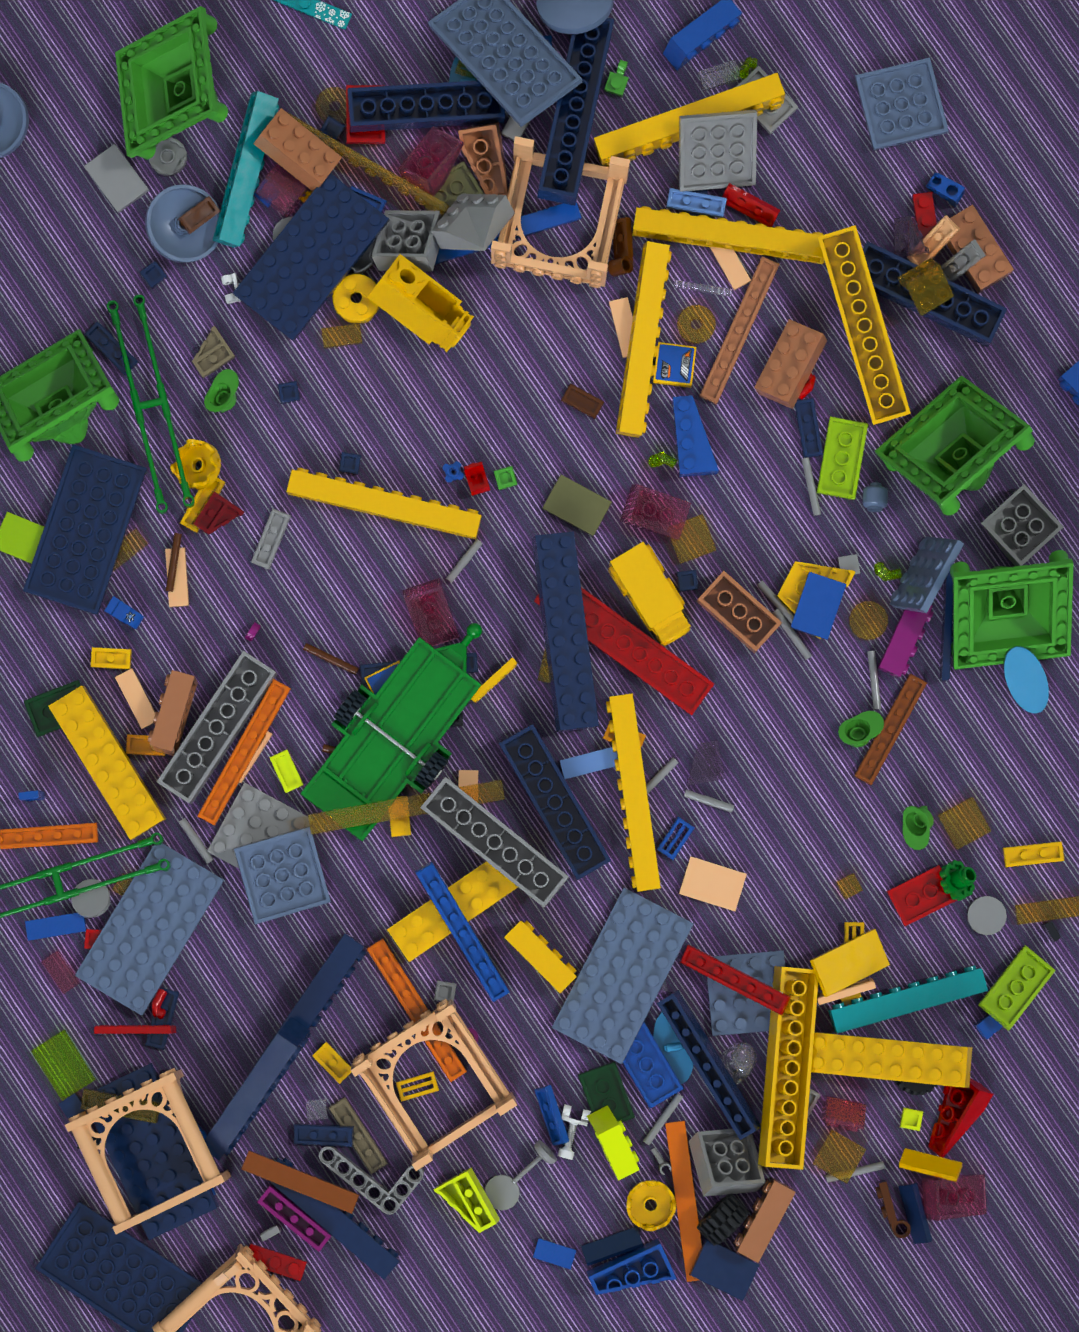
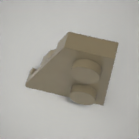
(212, 354)

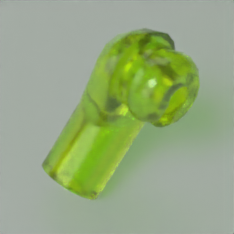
(748, 63)
(660, 459)
(886, 574)

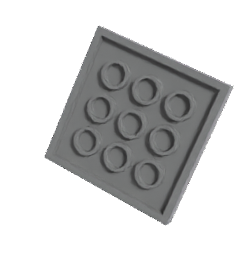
(717, 150)
(252, 819)

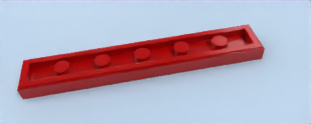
(735, 979)

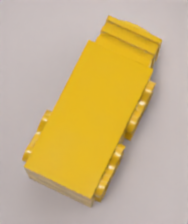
(421, 304)
(652, 595)

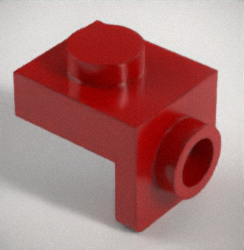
(476, 478)

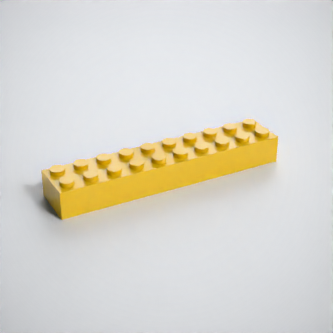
(664, 128)
(864, 325)
(788, 1071)

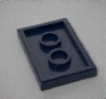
(724, 1269)

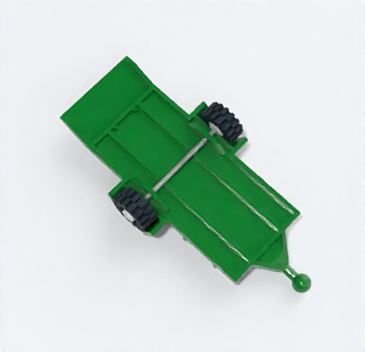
(397, 732)

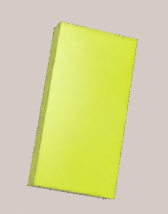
(286, 771)

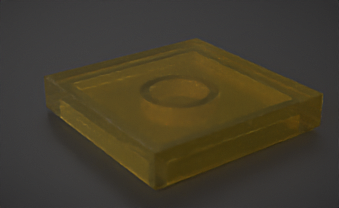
(694, 540)
(964, 823)
(839, 1156)

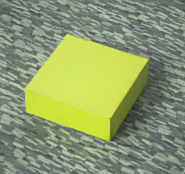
(911, 1119)

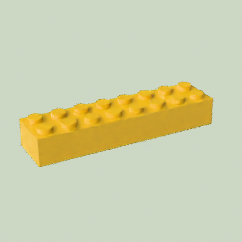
(107, 762)
(472, 894)
(892, 1059)

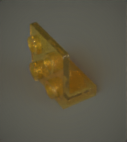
(927, 286)

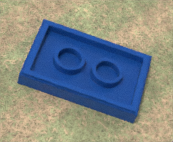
(818, 605)

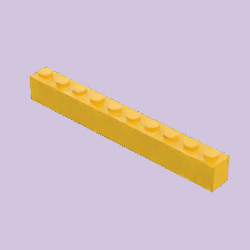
(726, 234)
(642, 339)
(384, 504)
(634, 792)

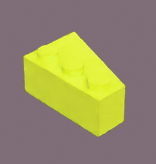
(614, 1143)
(469, 1199)

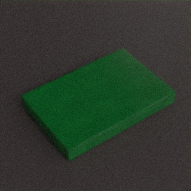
(39, 712)
(604, 1088)

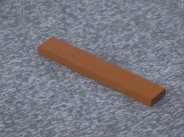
(892, 727)
(300, 1181)

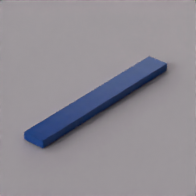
(530, 224)
(462, 931)

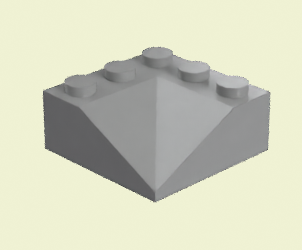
(472, 222)
(410, 236)
(1021, 526)
(726, 1163)

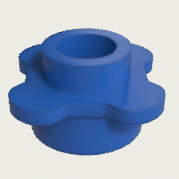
(457, 468)

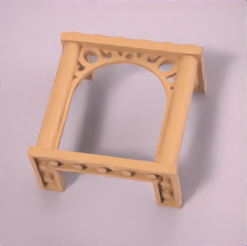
(596, 273)
(367, 1068)
(171, 1090)

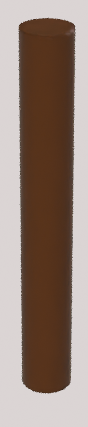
(173, 562)
(330, 658)

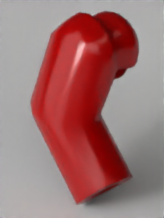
(808, 386)
(157, 1011)

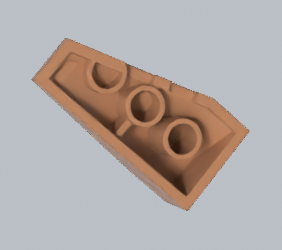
(486, 156)

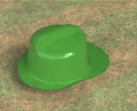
(222, 392)
(861, 728)
(917, 826)

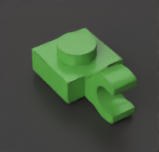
(617, 81)

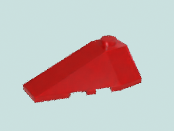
(957, 1114)

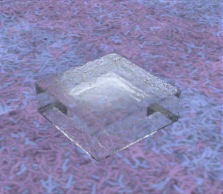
(316, 1109)

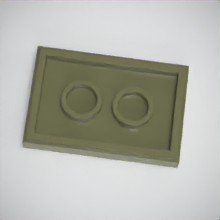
(458, 182)
(577, 505)

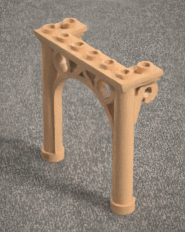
(234, 1266)

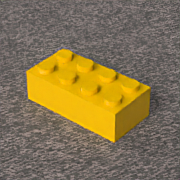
(544, 960)

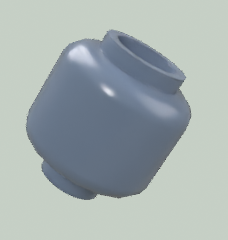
(875, 497)

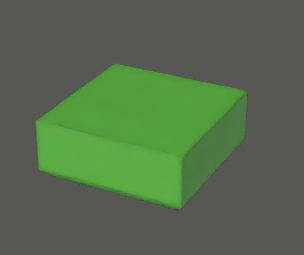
(505, 478)

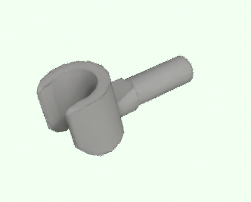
(661, 1162)

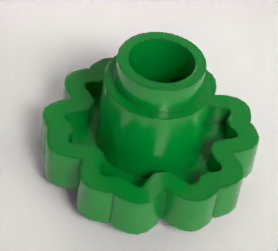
(957, 880)

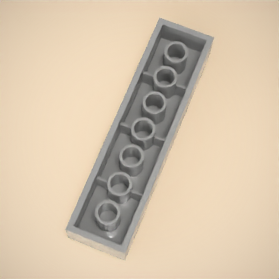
(217, 727)
(494, 842)

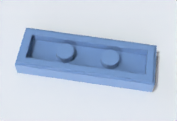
(696, 203)
(588, 763)

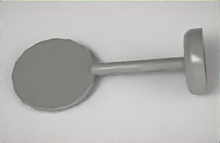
(504, 1190)

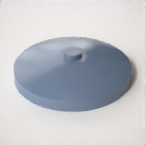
(573, 15)
(13, 120)
(167, 232)

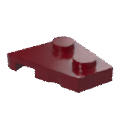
(216, 513)

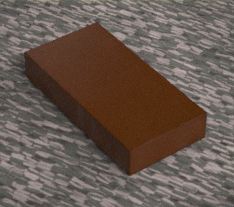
(199, 215)
(582, 401)

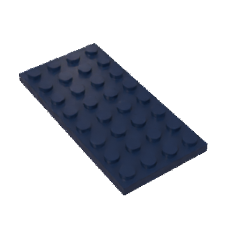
(311, 256)
(85, 529)
(154, 1161)
(115, 1272)

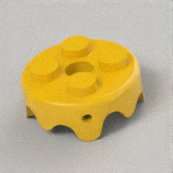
(348, 310)
(190, 454)
(650, 1219)

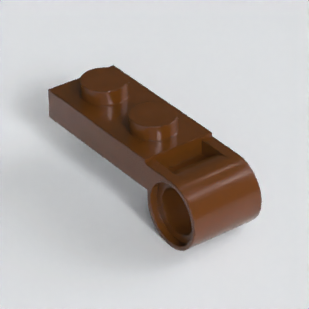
(623, 248)
(888, 1210)

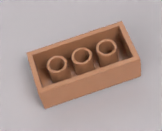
(297, 150)
(990, 268)
(790, 364)
(739, 612)
(173, 712)
(764, 1219)

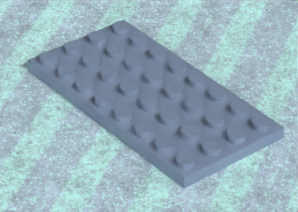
(506, 55)
(149, 929)
(622, 975)

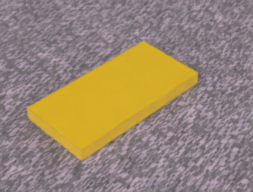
(849, 962)

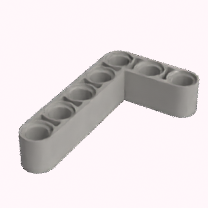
(370, 1182)

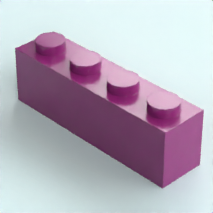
(903, 642)
(294, 1217)

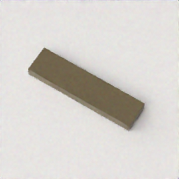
(362, 1140)

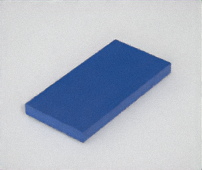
(651, 1069)

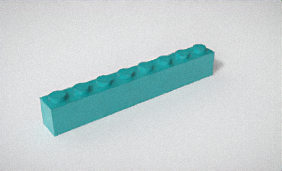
(244, 171)
(907, 1000)

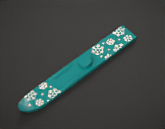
(320, 11)

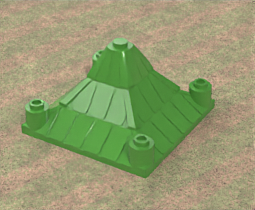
(167, 82)
(53, 396)
(954, 443)
(1011, 609)

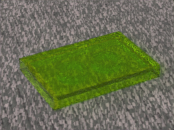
(63, 1065)

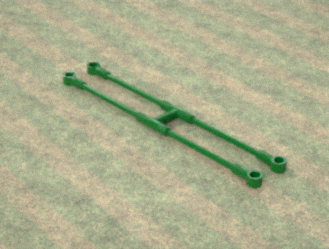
(138, 406)
(54, 872)

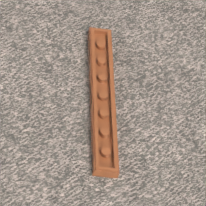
(739, 330)

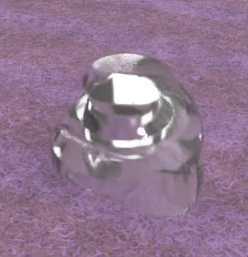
(739, 1060)

